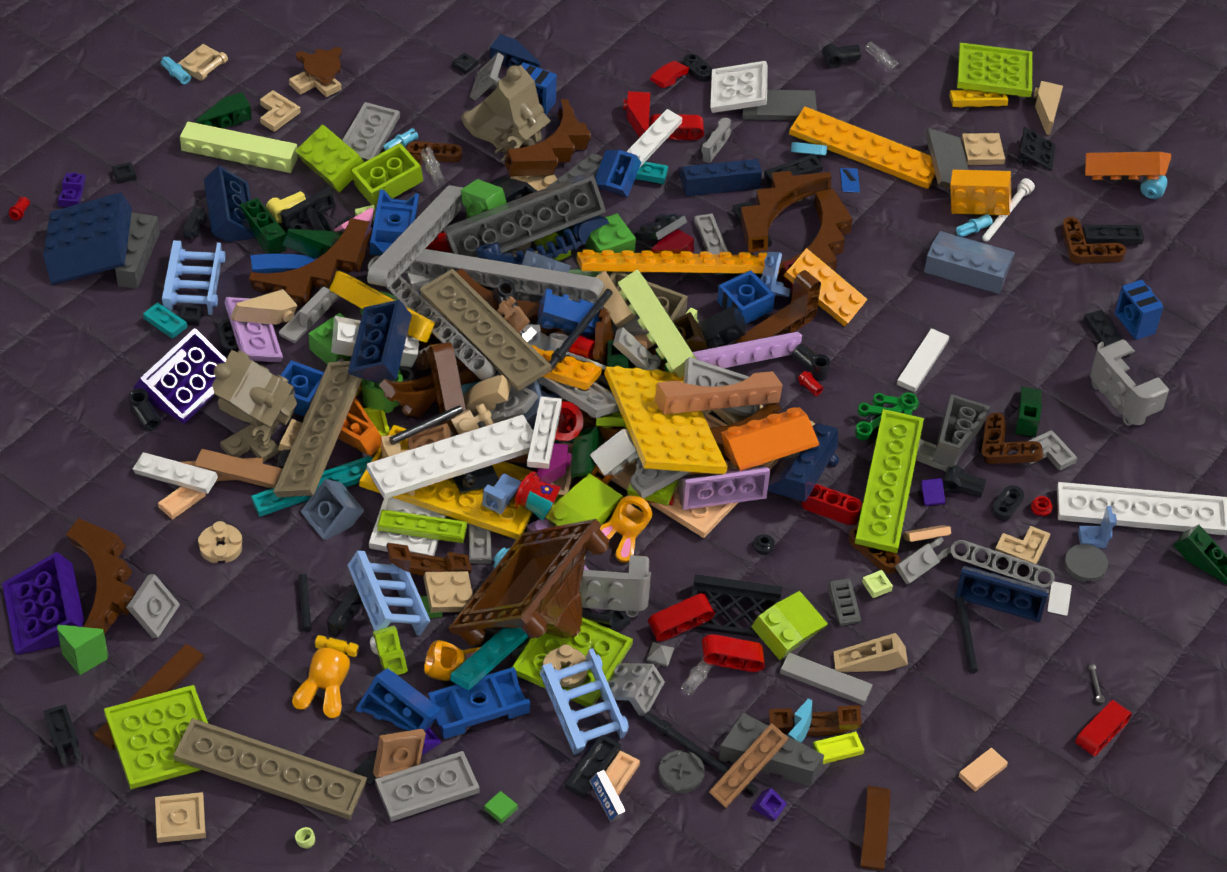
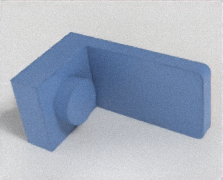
(770, 274)
(501, 494)
(1099, 535)

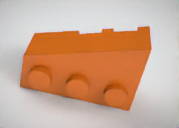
(360, 431)

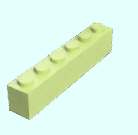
(238, 147)
(656, 320)

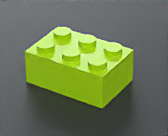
(329, 158)
(389, 171)

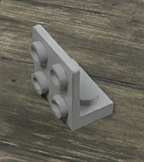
(637, 684)

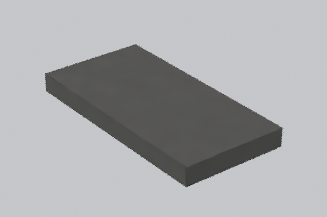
(782, 105)
(946, 155)

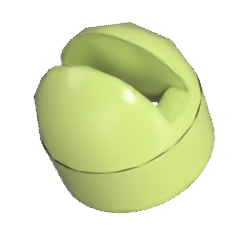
(302, 837)

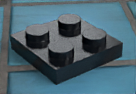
(660, 227)

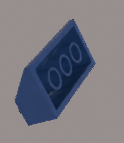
(720, 177)
(224, 195)
(380, 342)
(802, 470)
(1002, 593)

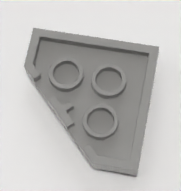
(517, 404)
(651, 480)

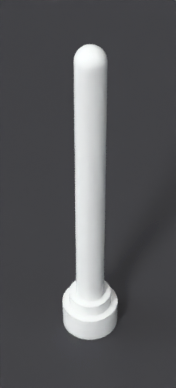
(1025, 187)

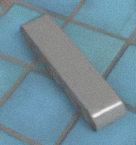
(991, 563)

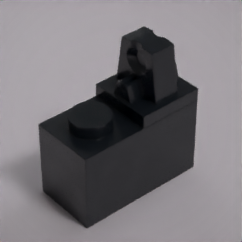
(723, 328)

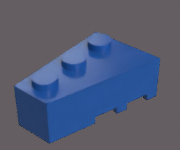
(564, 313)
(398, 703)

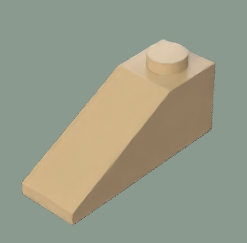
(1047, 102)
(266, 309)
(874, 655)

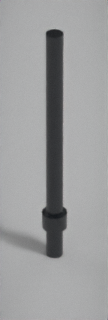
(560, 353)
(665, 728)

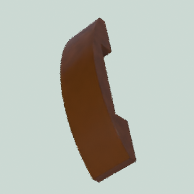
(420, 563)
(822, 723)
(875, 828)

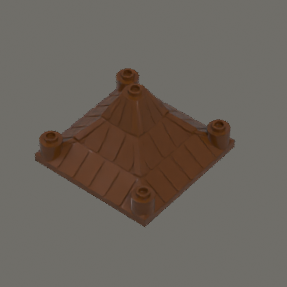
(535, 585)

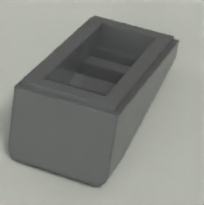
(840, 589)

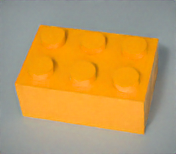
(980, 192)

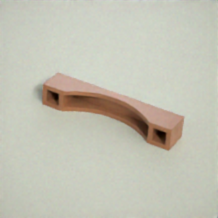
(684, 397)

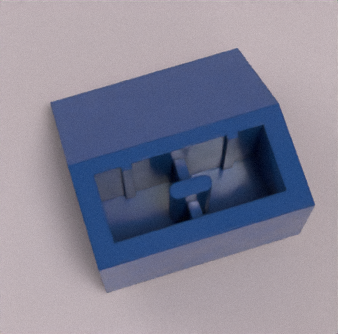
(617, 172)

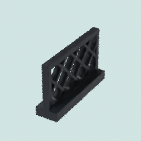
(734, 589)

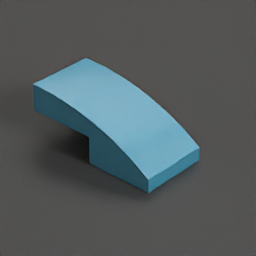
(802, 721)

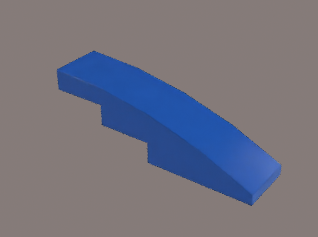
(278, 262)

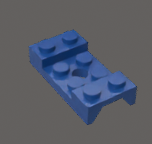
(384, 230)
(459, 710)

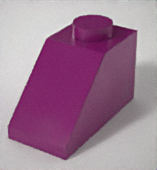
(559, 461)

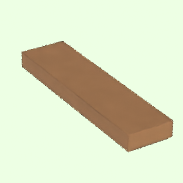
(238, 468)
(748, 765)

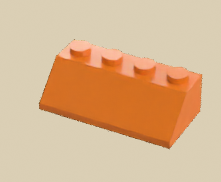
(1127, 164)
(769, 438)

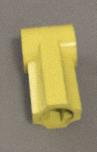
(276, 206)

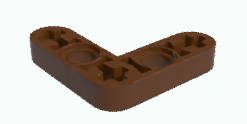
(441, 147)
(1079, 250)
(998, 446)
(876, 558)

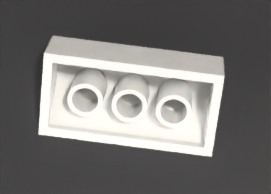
(345, 335)

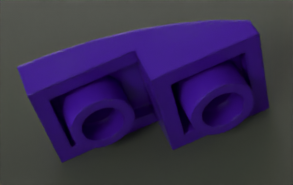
(72, 189)

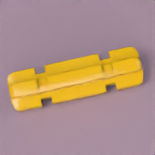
(340, 645)

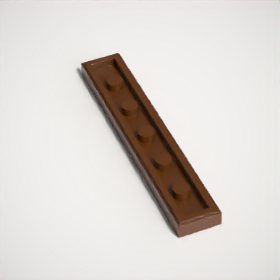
(163, 681)

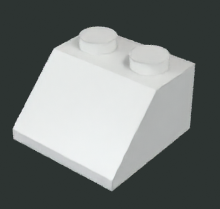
(615, 453)

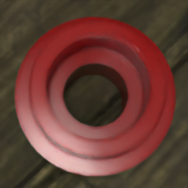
(1041, 506)

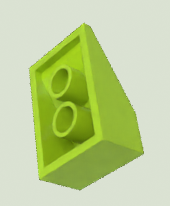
(585, 502)
(788, 624)

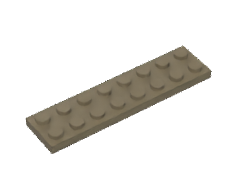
(485, 329)
(318, 432)
(270, 768)

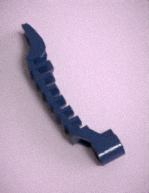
(580, 230)

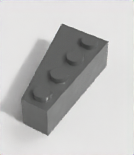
(141, 242)
(958, 428)
(792, 762)

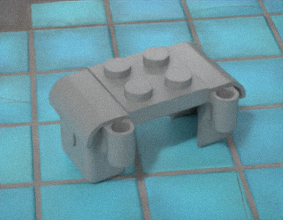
(1112, 381)
(618, 590)

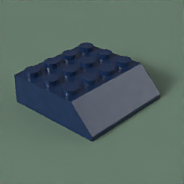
(87, 238)

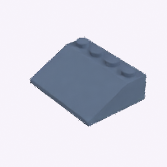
(968, 262)

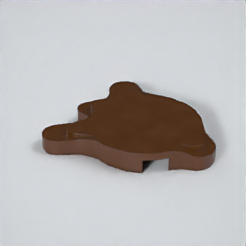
(322, 64)
(603, 333)

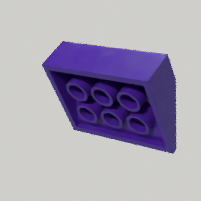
(183, 377)
(40, 602)

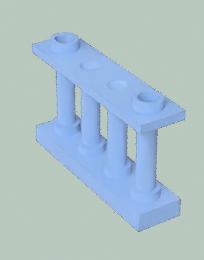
(176, 268)
(377, 604)
(568, 717)

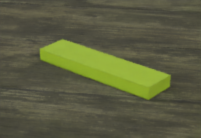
(422, 526)

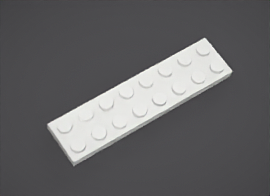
(451, 457)
(1142, 508)

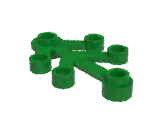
(901, 405)

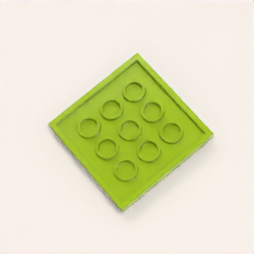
(995, 70)
(606, 643)
(150, 732)

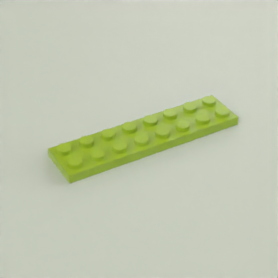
(889, 481)

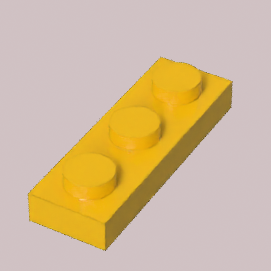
(977, 98)

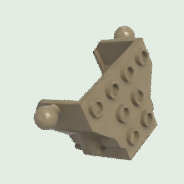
(510, 114)
(253, 394)

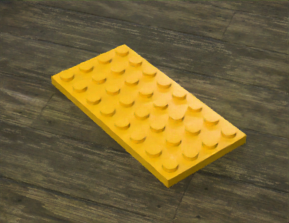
(661, 439)
(447, 500)

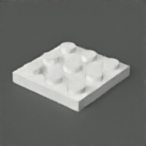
(739, 86)
(416, 544)

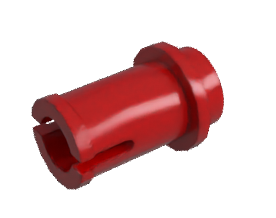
(17, 211)
(806, 379)

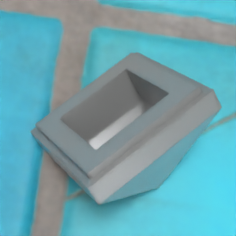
(660, 654)

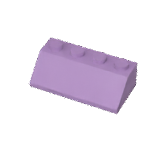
(721, 489)

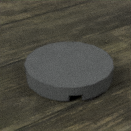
(1086, 563)
(681, 771)

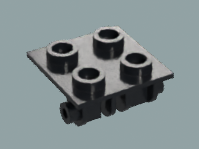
(1036, 148)
(476, 479)

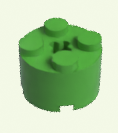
(373, 395)

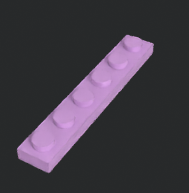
(750, 351)

